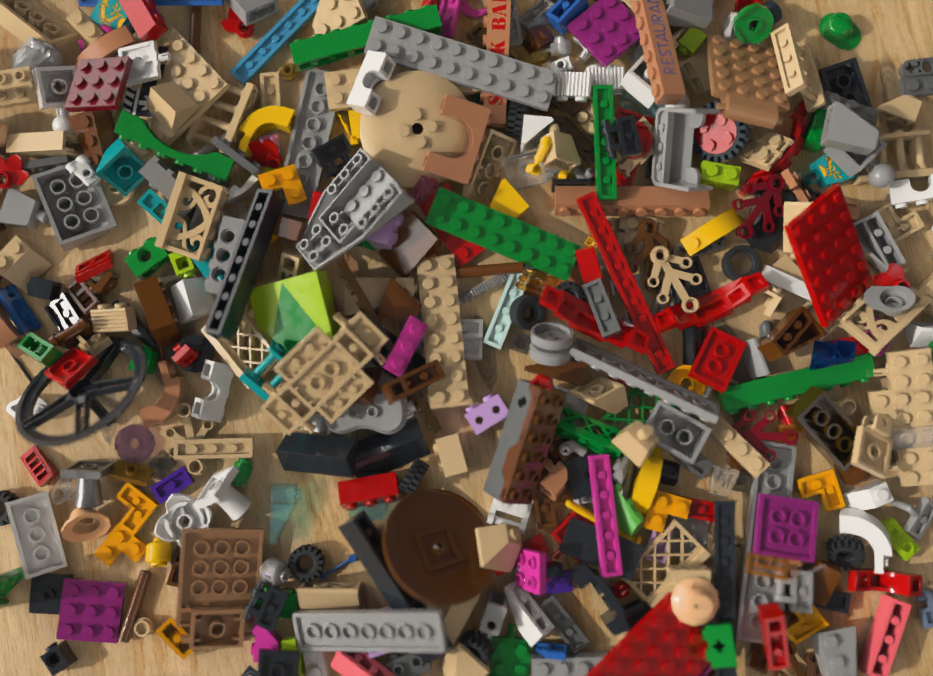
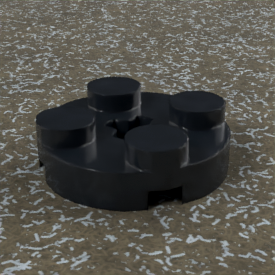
(205, 348)

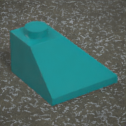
(121, 167)

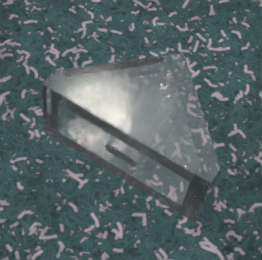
(722, 481)

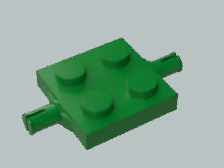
(510, 655)

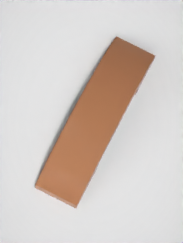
(108, 44)

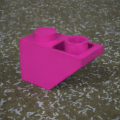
(264, 639)

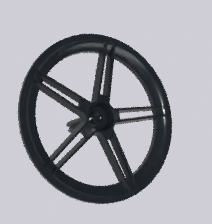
(82, 395)

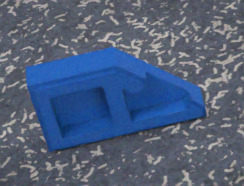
(553, 650)

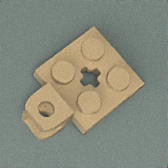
(873, 439)

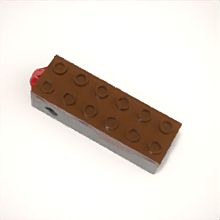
(525, 440)

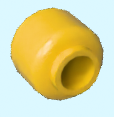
(158, 553)

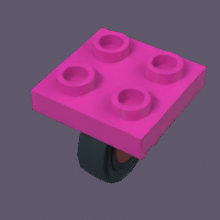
(535, 570)

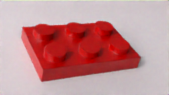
(717, 359)

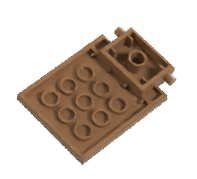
(746, 81)
(216, 583)

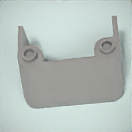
(674, 148)

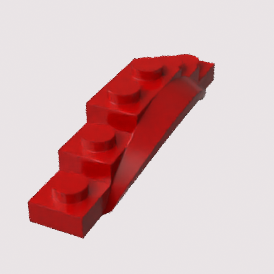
(784, 162)
(713, 304)
(582, 320)

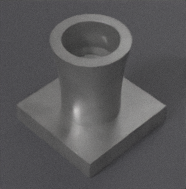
(88, 481)

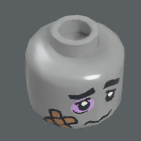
(274, 571)

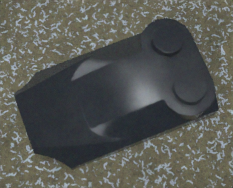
(845, 81)
(772, 240)

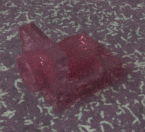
(423, 188)

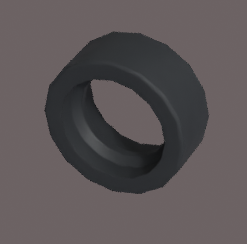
(752, 254)

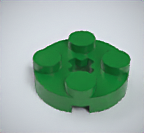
(745, 16)

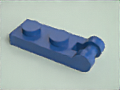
(18, 310)

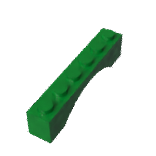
(137, 129)

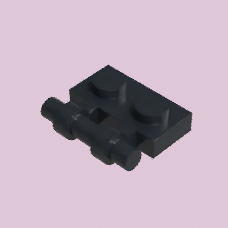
(627, 137)
(330, 151)
(271, 608)

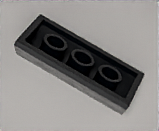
(389, 451)
(318, 454)

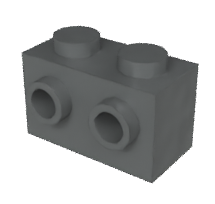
(407, 664)

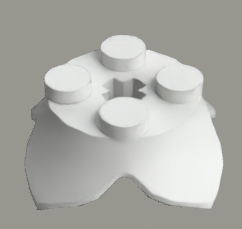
(178, 507)

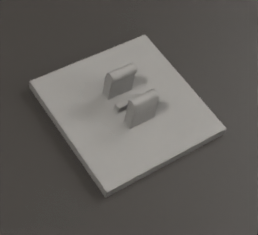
(696, 528)

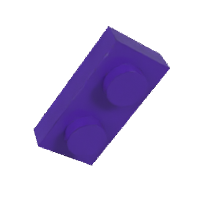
(172, 484)
(559, 584)

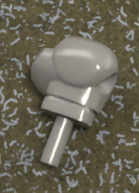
(560, 47)

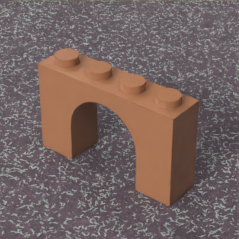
(475, 120)

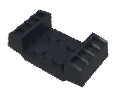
(612, 618)

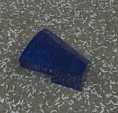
(832, 354)

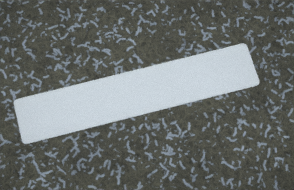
(785, 281)

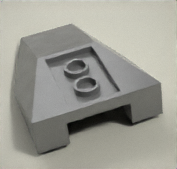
(351, 210)

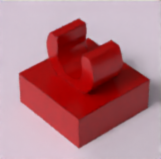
(184, 355)

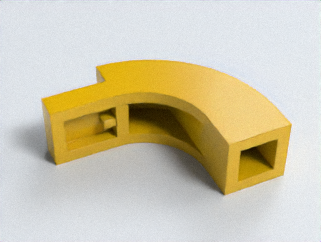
(264, 120)
(712, 231)
(646, 482)

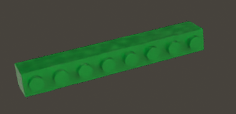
(351, 41)
(794, 382)

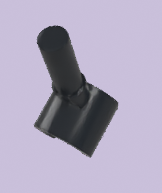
(816, 193)

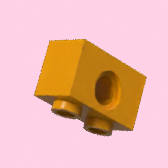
(172, 637)

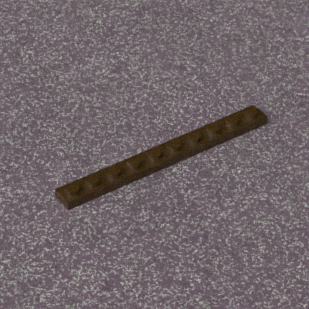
(582, 140)
(364, 305)

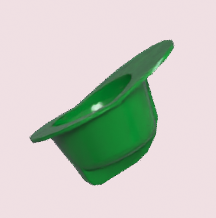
(840, 30)

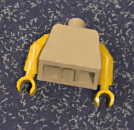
(556, 152)

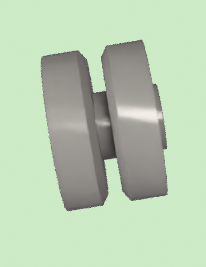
(551, 343)

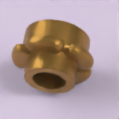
(288, 76)

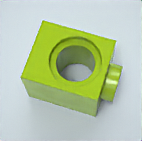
(690, 42)

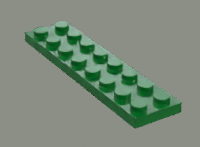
(502, 234)

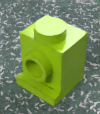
(178, 262)

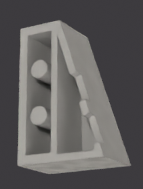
(163, 179)
(878, 242)
(836, 651)

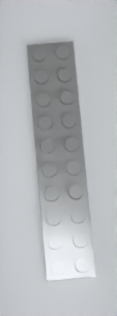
(463, 63)
(757, 589)

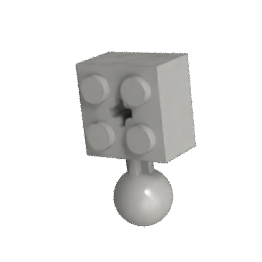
(879, 175)

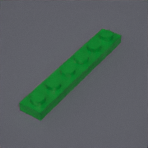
(604, 168)

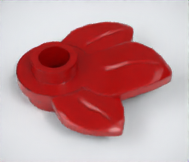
(235, 25)
(266, 153)
(13, 171)
(893, 277)

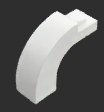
(869, 527)

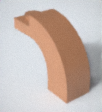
(9, 335)
(173, 395)

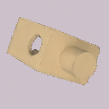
(636, 442)

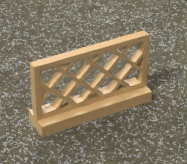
(234, 353)
(695, 557)

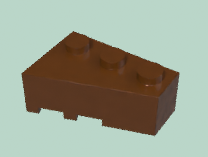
(94, 133)
(157, 311)
(791, 333)

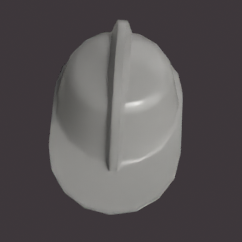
(890, 299)

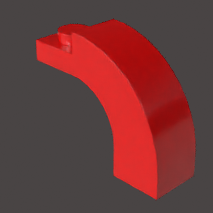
(890, 581)

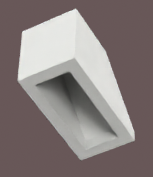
(868, 496)

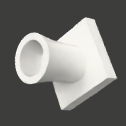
(221, 492)

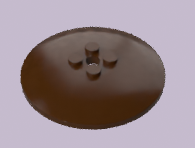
(442, 520)

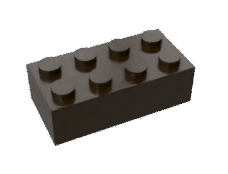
(824, 426)

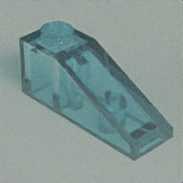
(283, 503)

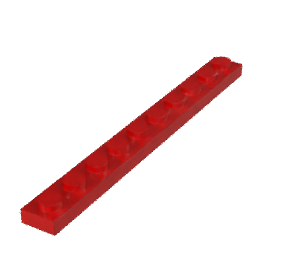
(624, 280)

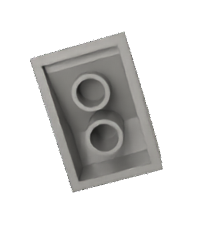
(678, 432)

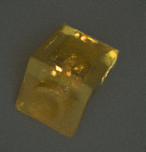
(536, 58)

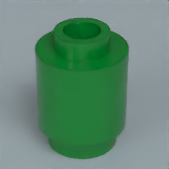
(245, 469)

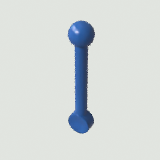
(352, 558)

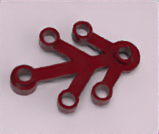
(762, 205)
(754, 434)

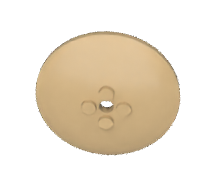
(407, 101)

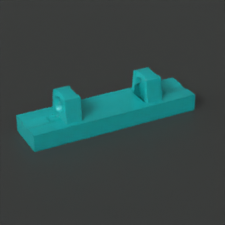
(157, 207)

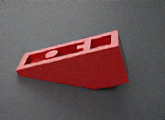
(774, 635)

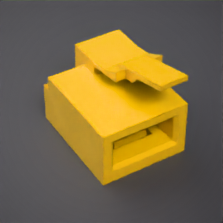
(354, 119)

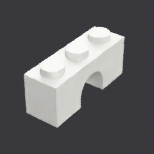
(375, 67)
(902, 194)
(212, 407)

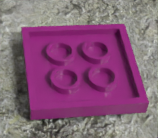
(605, 30)
(785, 527)
(91, 610)

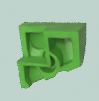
(627, 516)

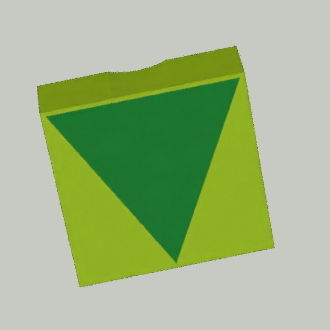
(294, 308)

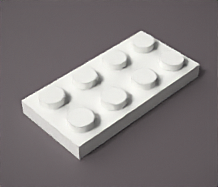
(36, 534)

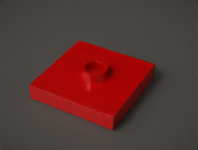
(70, 367)

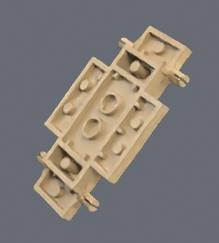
(324, 373)
(908, 405)

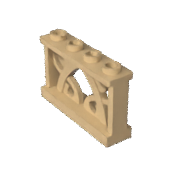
(172, 216)
(881, 336)

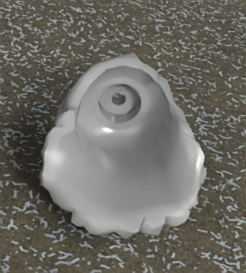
(37, 54)

